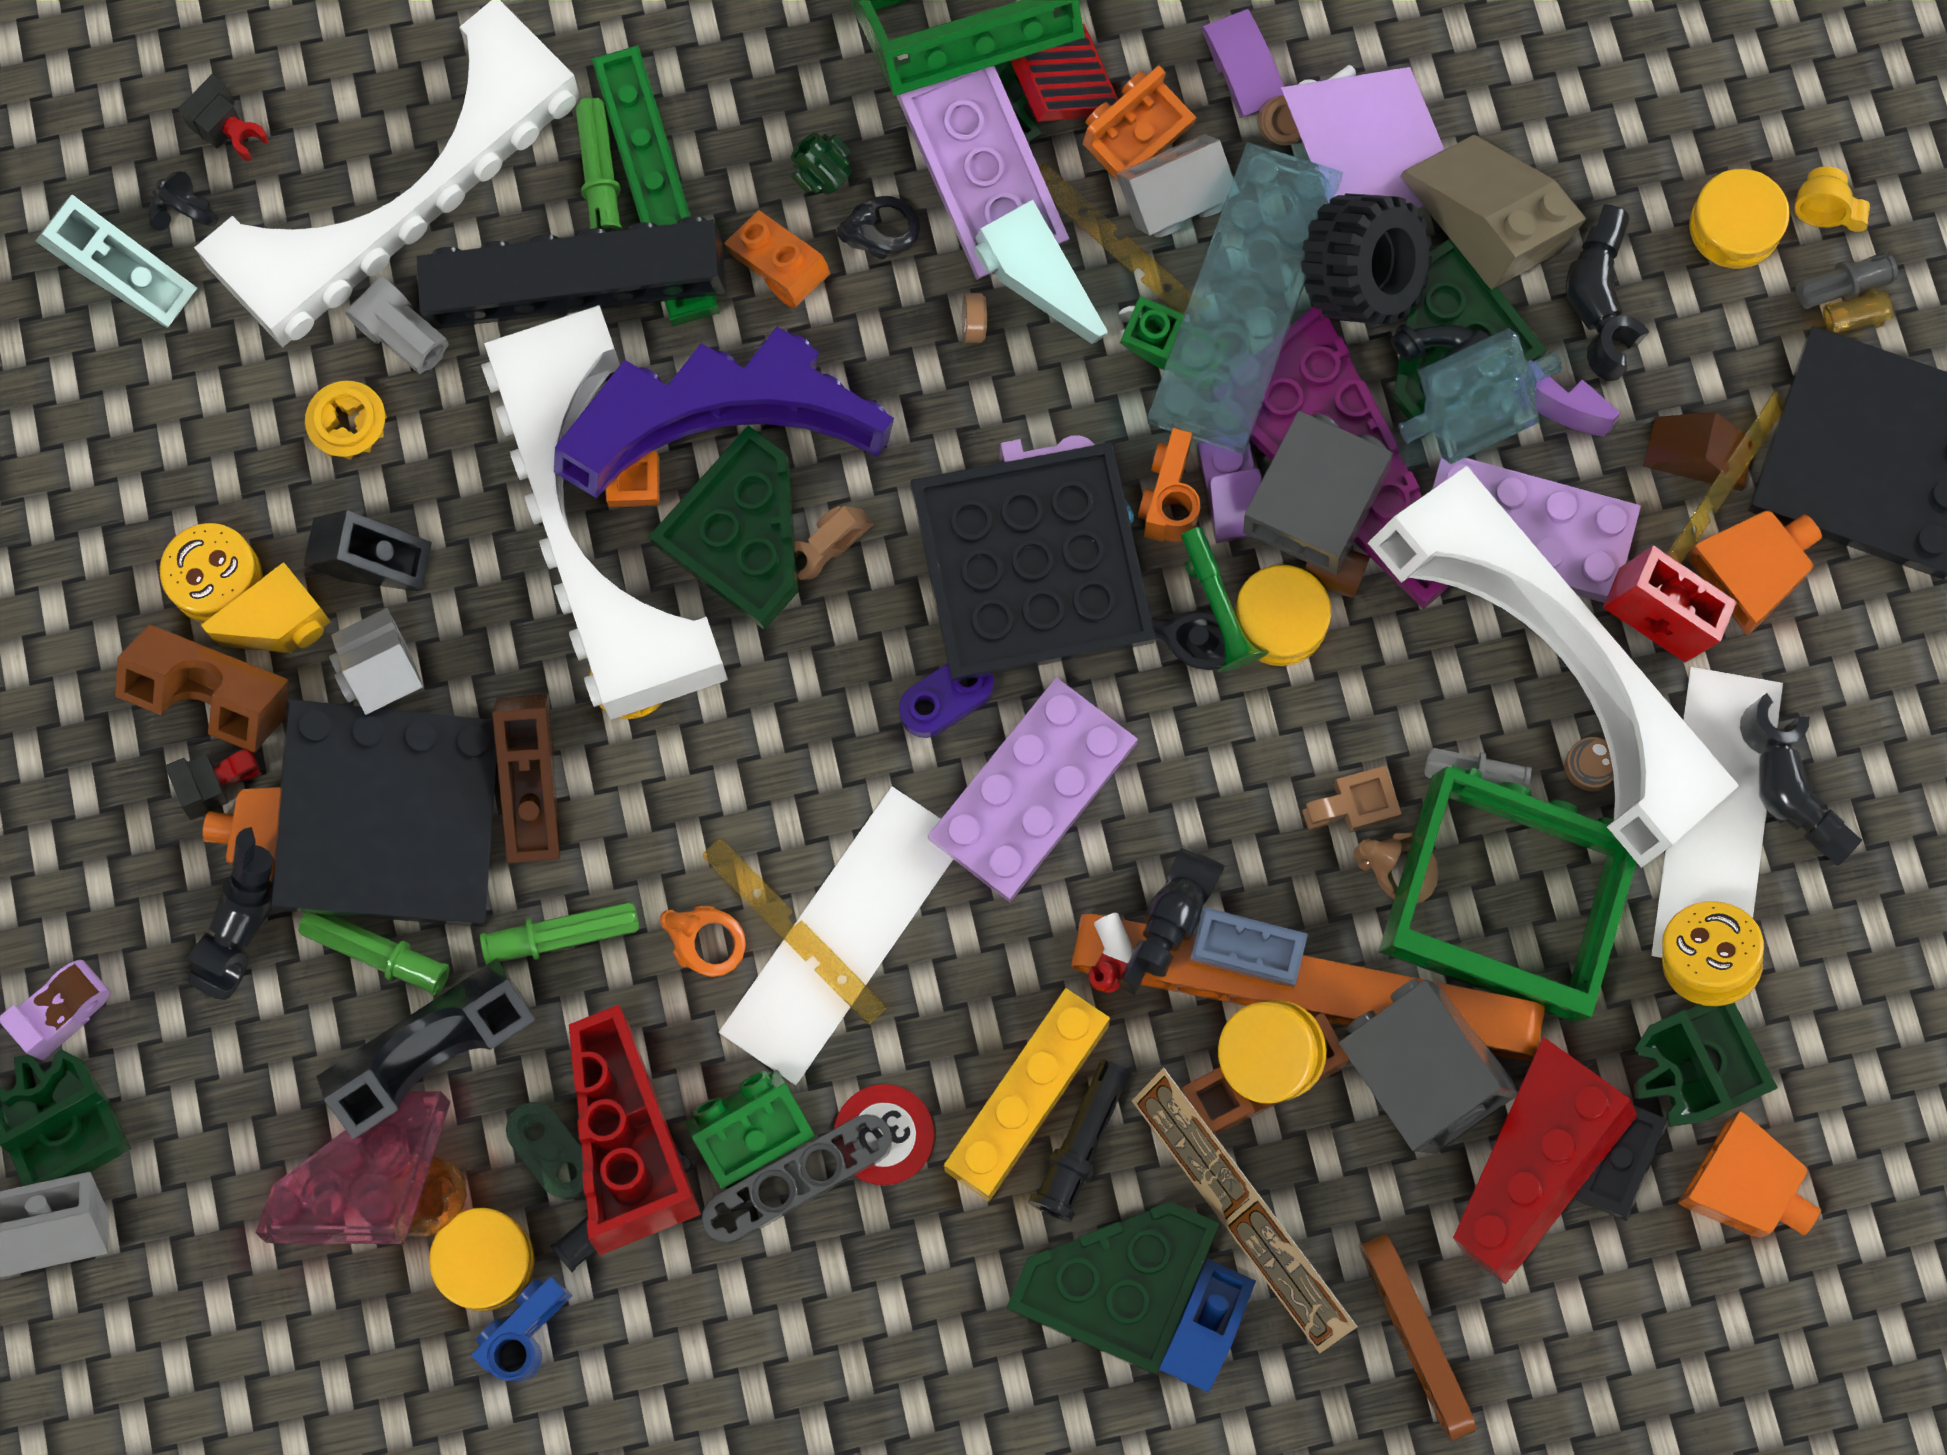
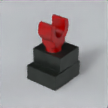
(213, 117)
(200, 783)

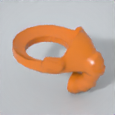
(683, 929)

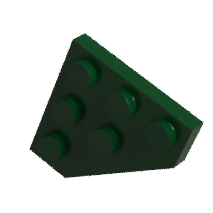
(1457, 298)
(739, 529)
(1119, 1283)

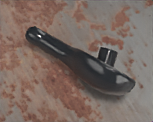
(1193, 639)

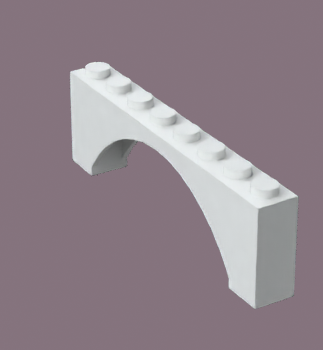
(300, 273)
(632, 648)
(1658, 763)

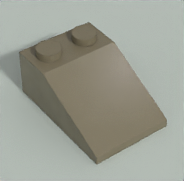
(1494, 208)

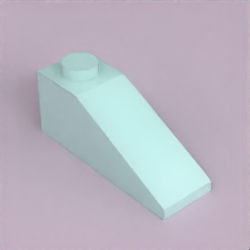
(115, 261)
(1033, 265)

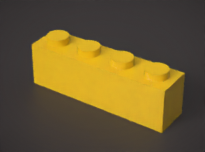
(1027, 1095)

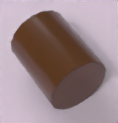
(1348, 577)

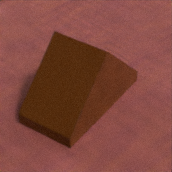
(1694, 446)

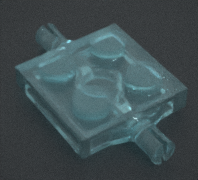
(1479, 396)

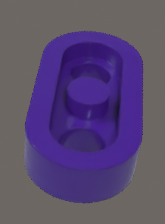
(950, 701)

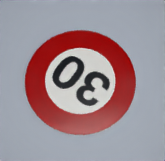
(909, 1125)

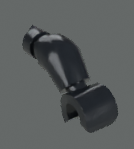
(1594, 297)
(1785, 785)
(1172, 915)
(237, 919)

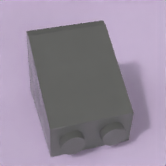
(1427, 1067)

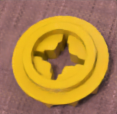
(352, 398)

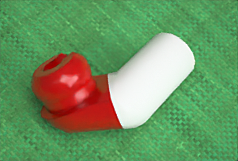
(1115, 956)

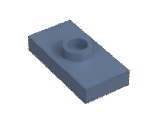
(1248, 947)

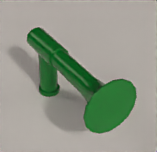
(1205, 568)

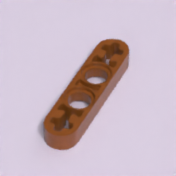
(1418, 1337)

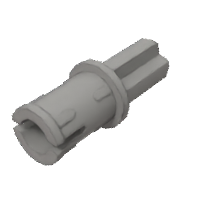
(1491, 770)

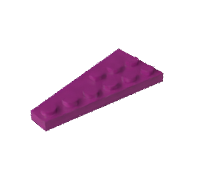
(1321, 379)

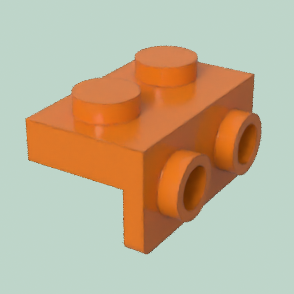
(1137, 124)

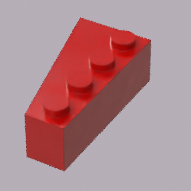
(628, 1154)
(1544, 1154)

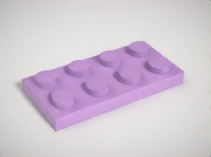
(977, 155)
(1573, 528)
(1032, 789)

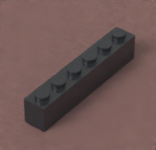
(571, 273)

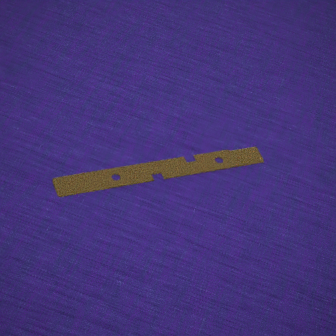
(1123, 250)
(1724, 484)
(799, 937)

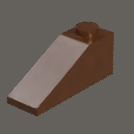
(527, 777)

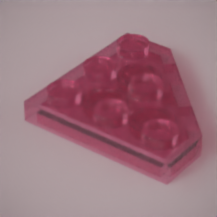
(359, 1186)

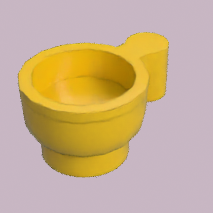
(1828, 201)

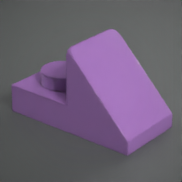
(1229, 488)

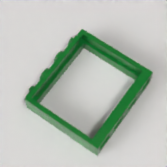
(969, 41)
(1554, 818)

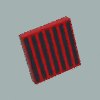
(1065, 81)

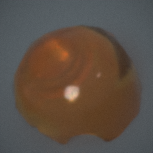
(440, 1198)

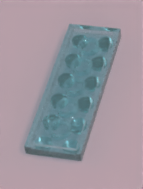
(1243, 299)

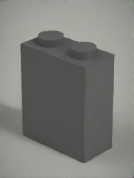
(1318, 491)

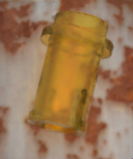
(1859, 312)

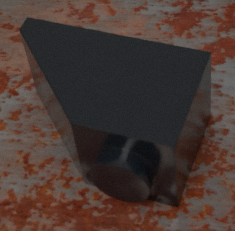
(366, 552)

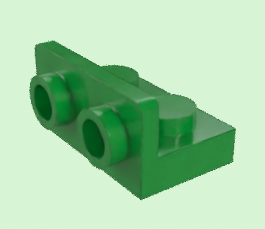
(748, 1127)

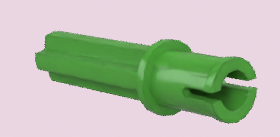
(599, 186)
(559, 933)
(376, 951)

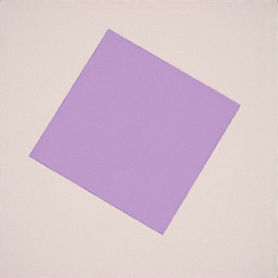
(1366, 129)

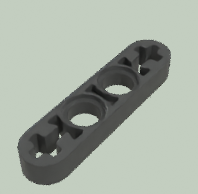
(794, 1172)

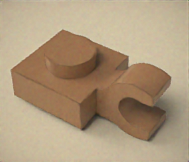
(836, 533)
(1360, 798)

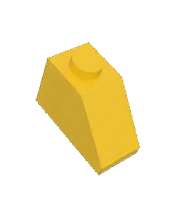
(269, 616)

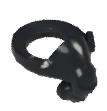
(178, 194)
(862, 235)

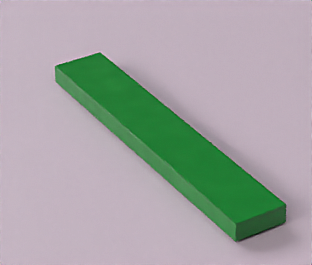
(646, 157)

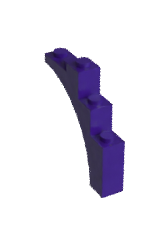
(709, 392)

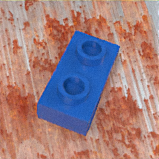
(537, 1305)

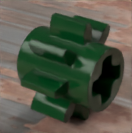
(821, 163)

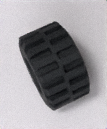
(1366, 258)

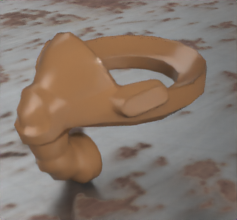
(1383, 857)

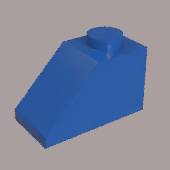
(1208, 1325)

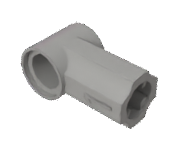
(389, 317)

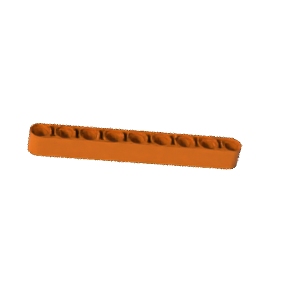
(1340, 990)

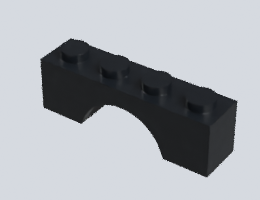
(380, 1073)

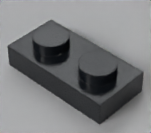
(1620, 1175)

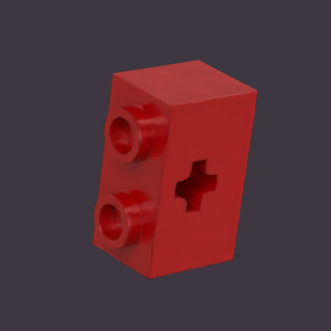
(1669, 604)

